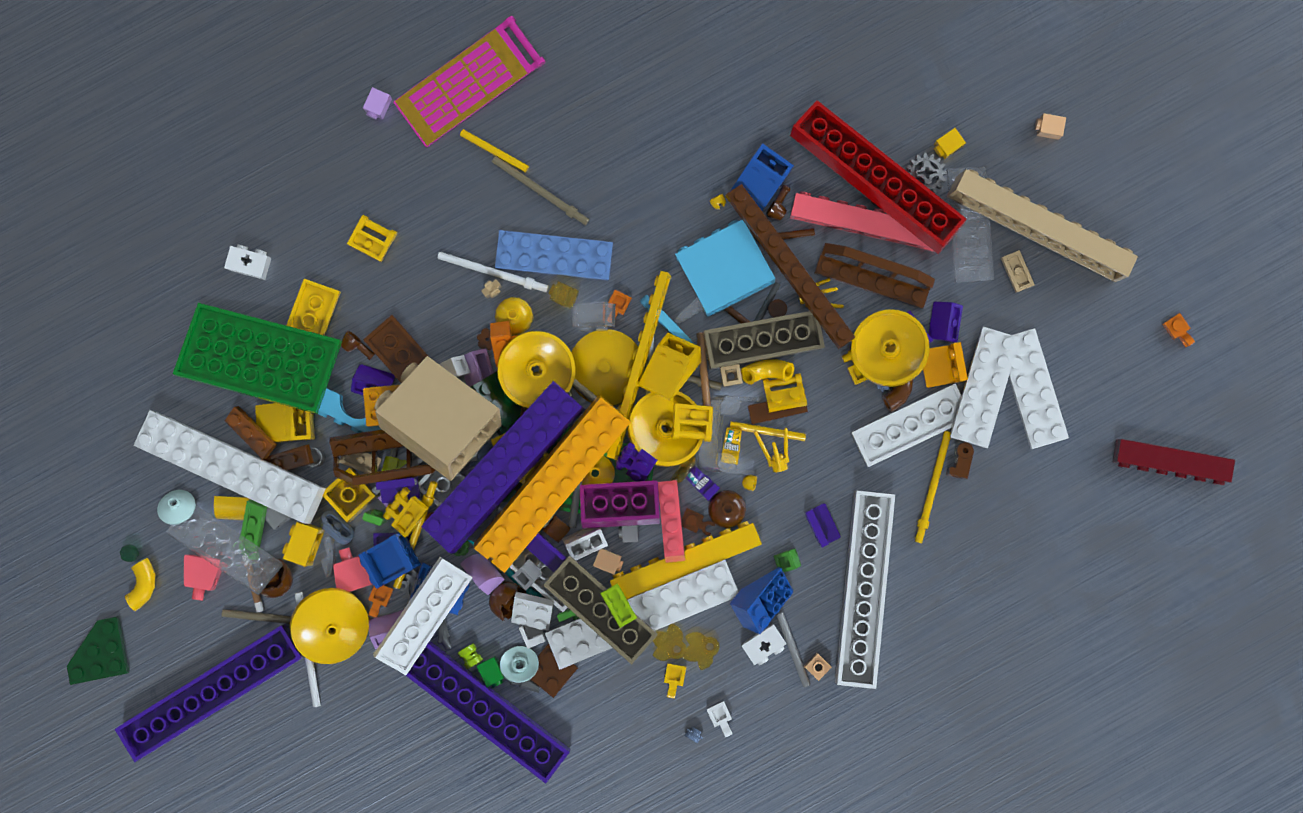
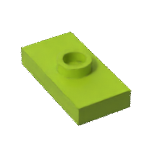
(618, 605)

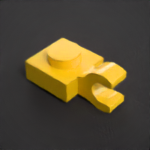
(674, 676)

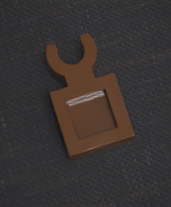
(693, 521)

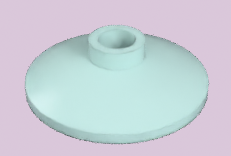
(178, 513)
(519, 656)

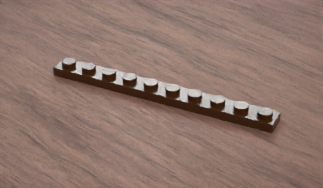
(790, 266)

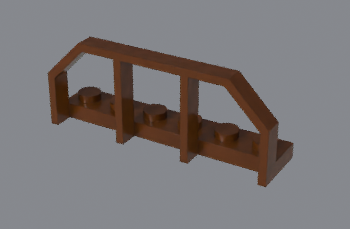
(872, 281)
(369, 442)

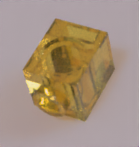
(563, 295)

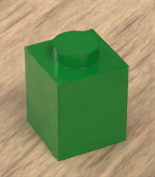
(491, 672)

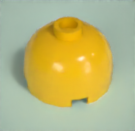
(516, 312)

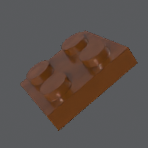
(548, 673)

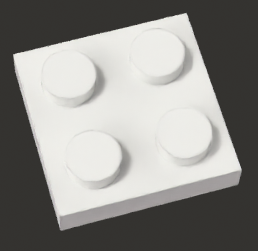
(532, 611)

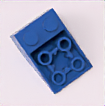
(764, 175)
(761, 600)

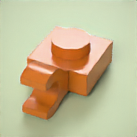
(622, 302)
(1177, 328)
(379, 597)

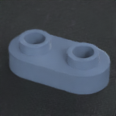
(336, 527)

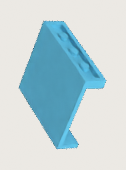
(725, 267)

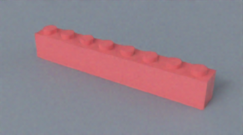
(852, 219)

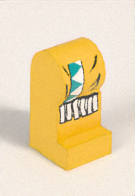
(732, 442)

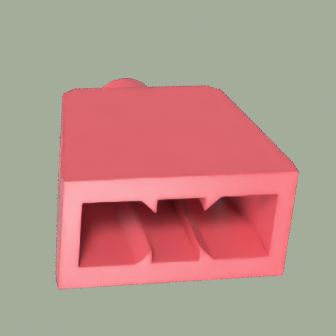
(350, 573)
(200, 575)

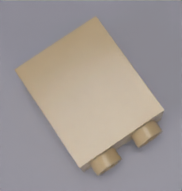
(437, 417)

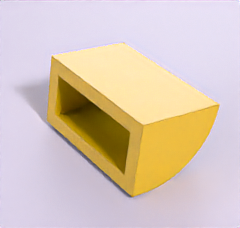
(230, 507)

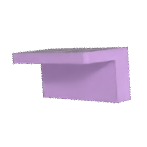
(380, 627)

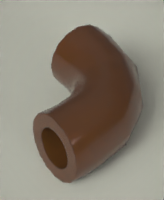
(897, 396)

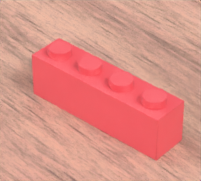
(671, 521)

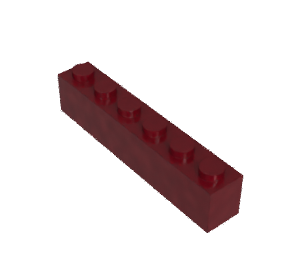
(1173, 460)

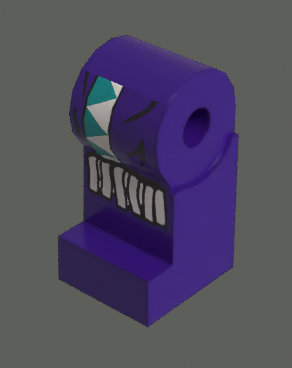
(702, 483)

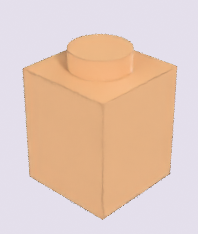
(1050, 126)
(608, 561)

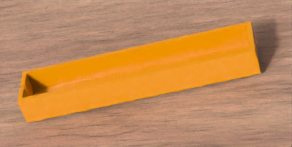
(551, 483)

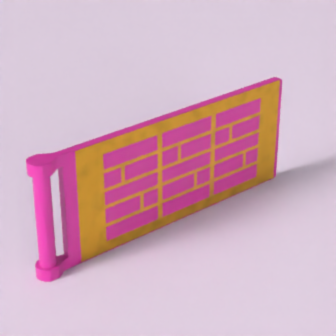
(467, 83)

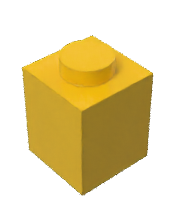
(949, 144)

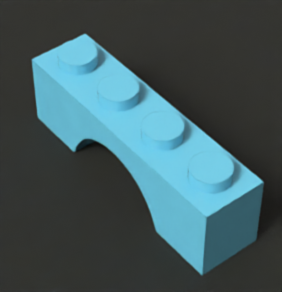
(333, 406)

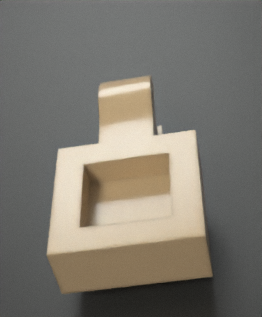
(491, 289)

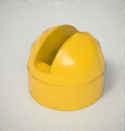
(720, 199)
(749, 482)

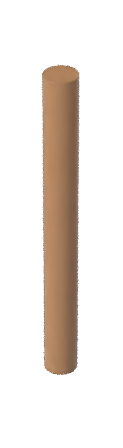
(703, 371)

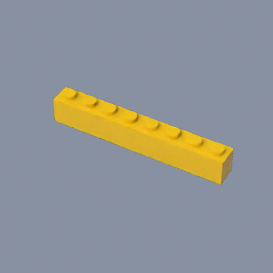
(696, 558)

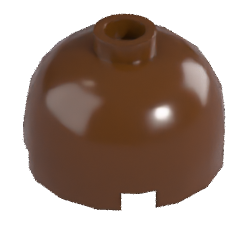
(727, 509)
(279, 583)
(502, 599)

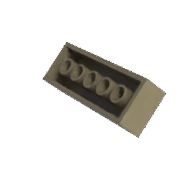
(762, 340)
(582, 595)

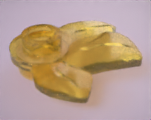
(683, 471)
(666, 641)
(697, 650)

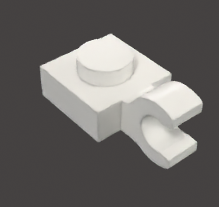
(719, 716)

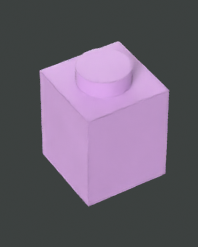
(377, 104)

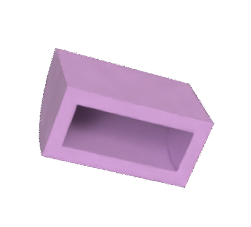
(479, 366)
(483, 572)

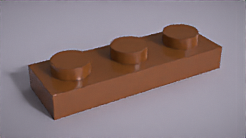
(250, 432)

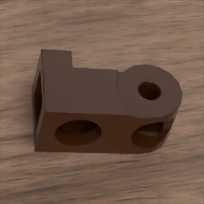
(963, 460)

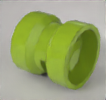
(470, 656)

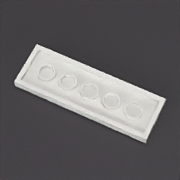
(984, 387)
(1035, 393)
(908, 426)
(422, 616)

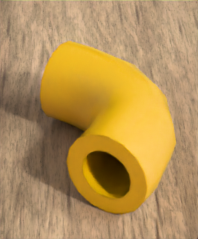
(767, 369)
(144, 585)

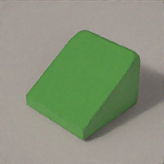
(787, 560)

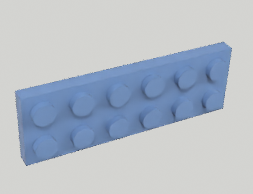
(554, 255)

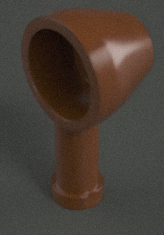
(776, 209)
(351, 342)

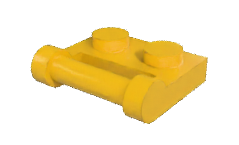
(369, 244)
(785, 398)
(695, 416)

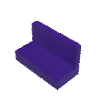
(945, 321)
(370, 377)
(390, 488)
(822, 525)
(546, 552)

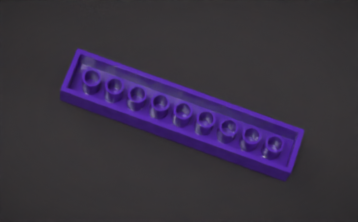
(503, 468)
(209, 693)
(488, 712)

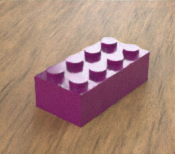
(619, 504)

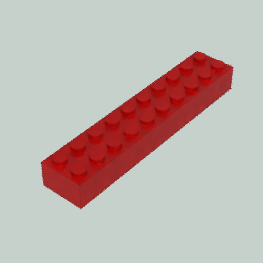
(877, 177)

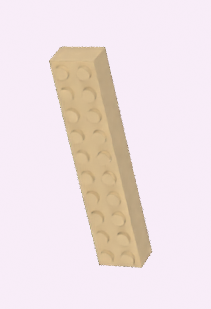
(1042, 225)

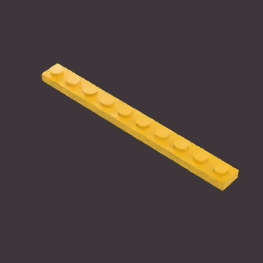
(640, 355)

